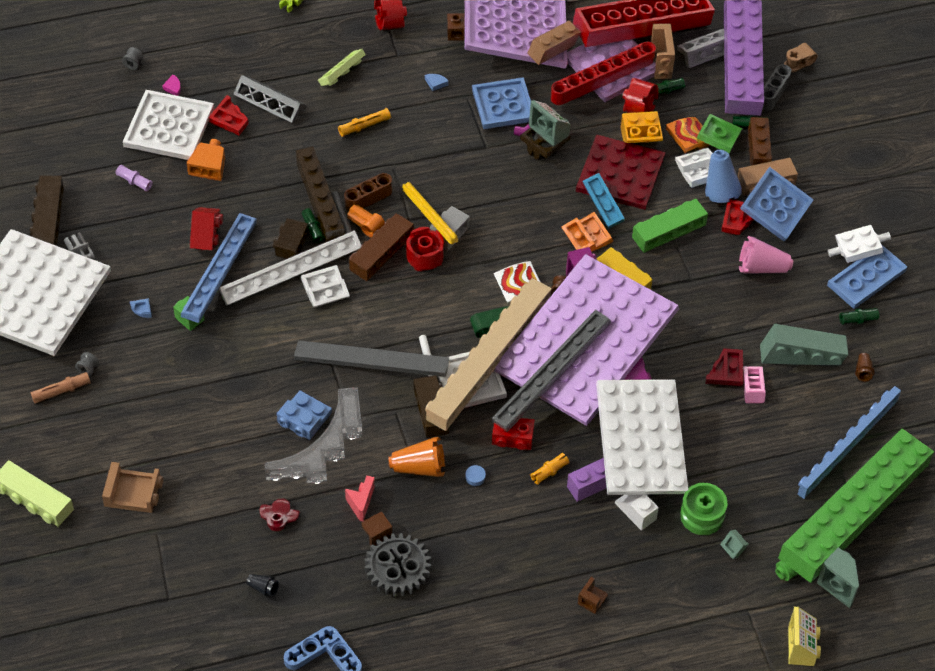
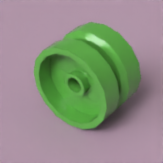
(703, 508)

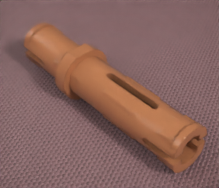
(55, 389)

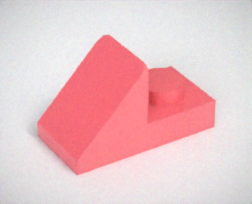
(360, 499)

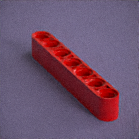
(602, 73)

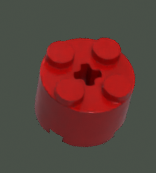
(390, 14)
(640, 96)
(425, 248)

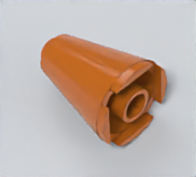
(419, 459)

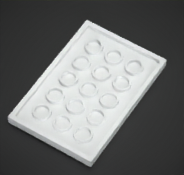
(641, 437)

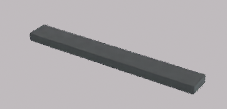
(371, 358)
(551, 370)

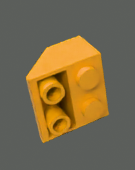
(641, 127)

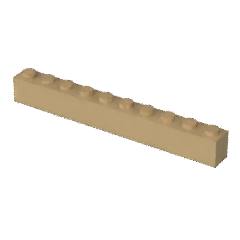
(487, 355)

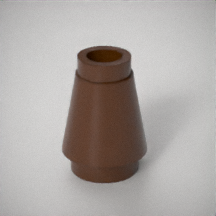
(864, 368)

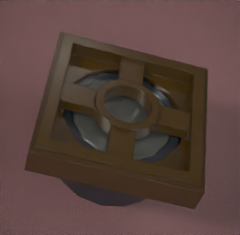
(539, 146)

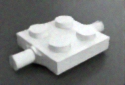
(859, 244)

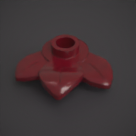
(278, 514)

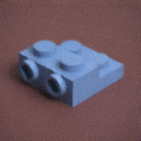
(303, 415)

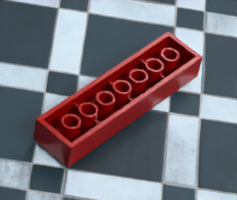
(635, 18)

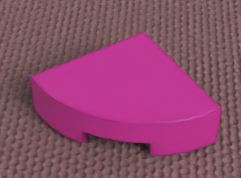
(172, 85)

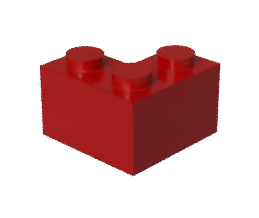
(203, 228)

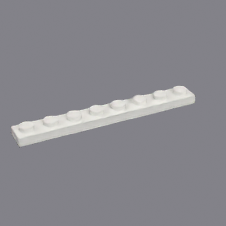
(290, 268)

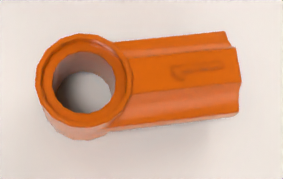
(368, 222)

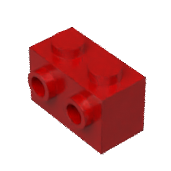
(518, 437)

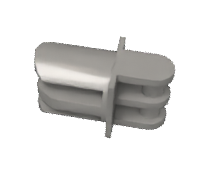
(81, 249)

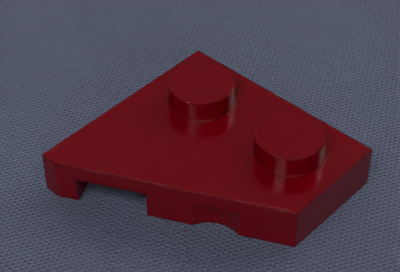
(727, 369)

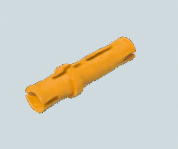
(358, 124)

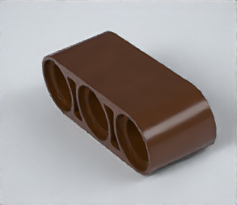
(369, 191)

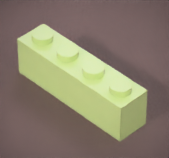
(34, 494)

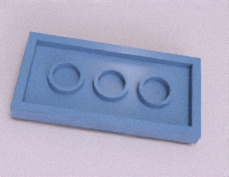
(866, 277)

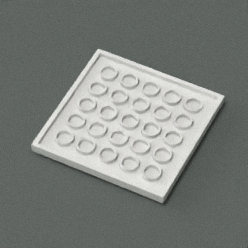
(44, 290)

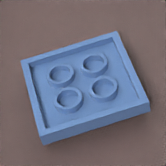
(502, 102)
(776, 204)

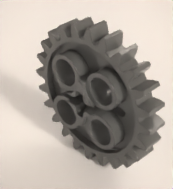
(414, 558)

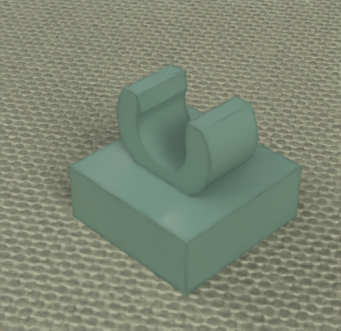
(734, 544)

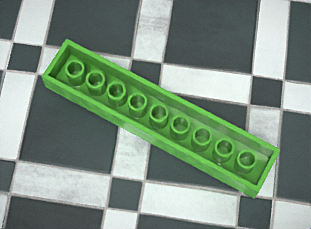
(856, 504)

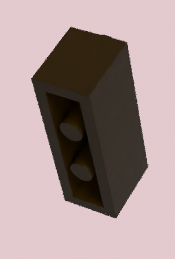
(425, 391)

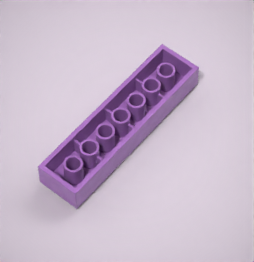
(743, 57)

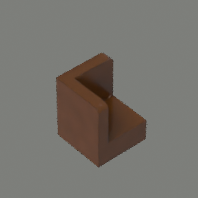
(377, 528)
(591, 596)

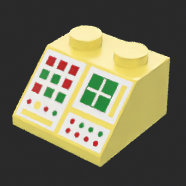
(803, 638)

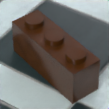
(759, 141)

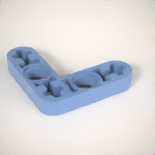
(328, 646)

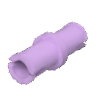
(133, 177)

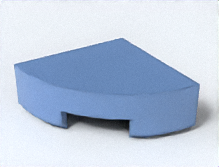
(436, 81)
(141, 308)

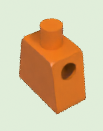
(207, 161)

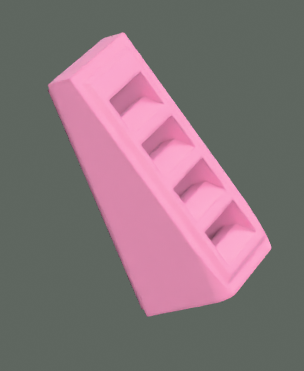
(754, 385)

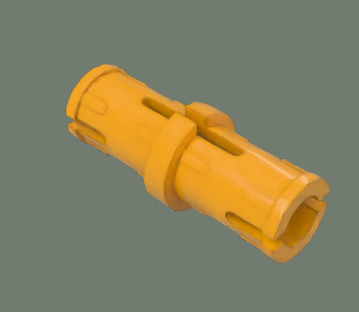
(549, 468)

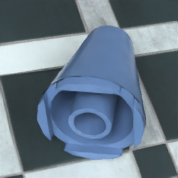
(722, 178)

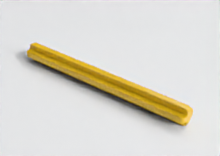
(430, 213)

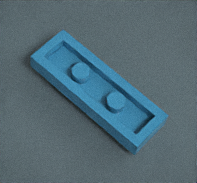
(603, 200)

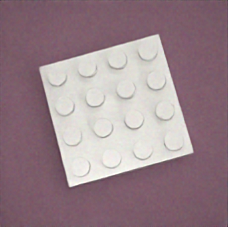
(168, 124)

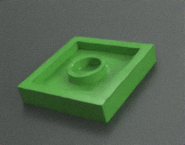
(719, 133)

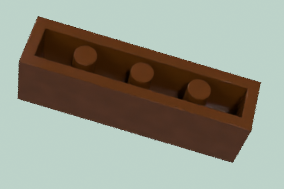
(380, 247)

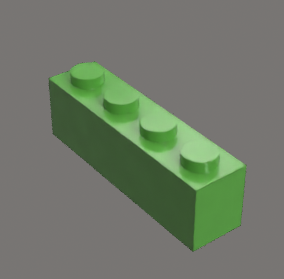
(669, 225)

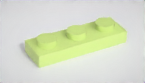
(342, 68)

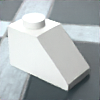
(639, 509)

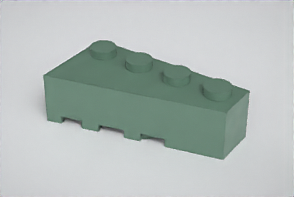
(802, 346)

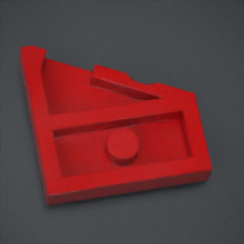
(229, 117)
(735, 219)

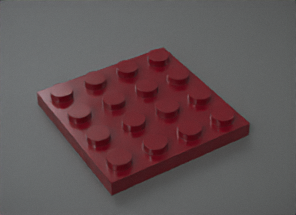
(625, 169)

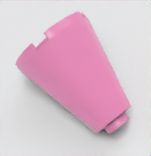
(763, 258)

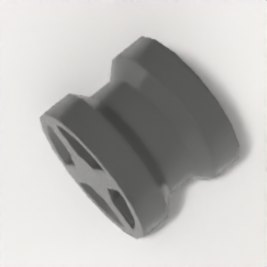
(132, 58)
(87, 363)

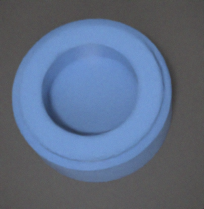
(475, 475)

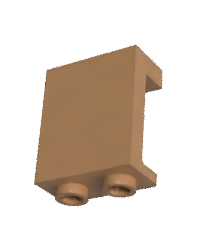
(663, 41)
(131, 489)

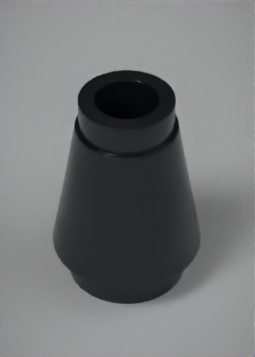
(264, 584)

